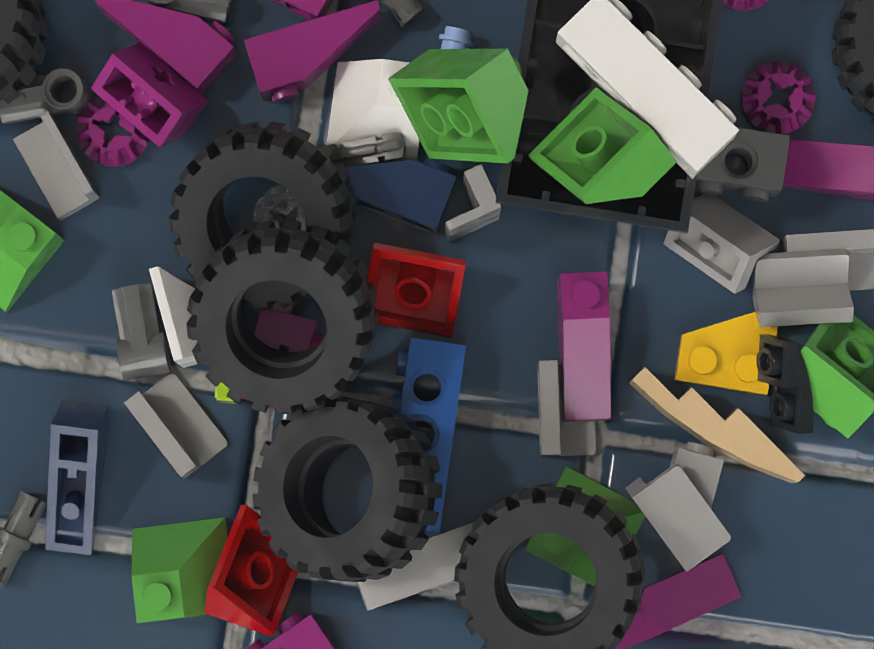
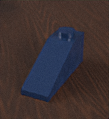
(405, 190)
(75, 476)

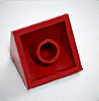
(416, 288)
(249, 579)

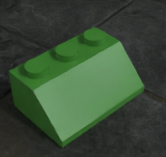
(464, 103)

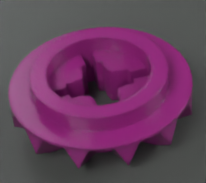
(775, 118)
(92, 138)

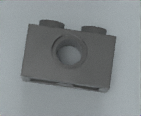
(766, 167)

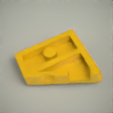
(723, 356)

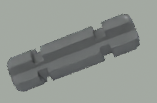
(369, 150)

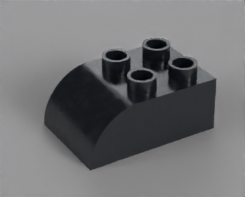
(559, 85)

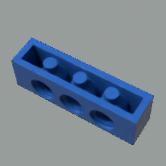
(445, 364)

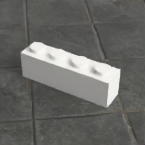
(647, 84)

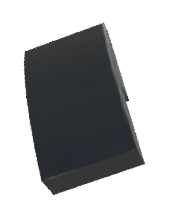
(784, 368)

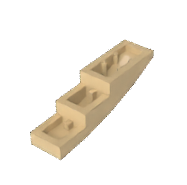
(732, 436)

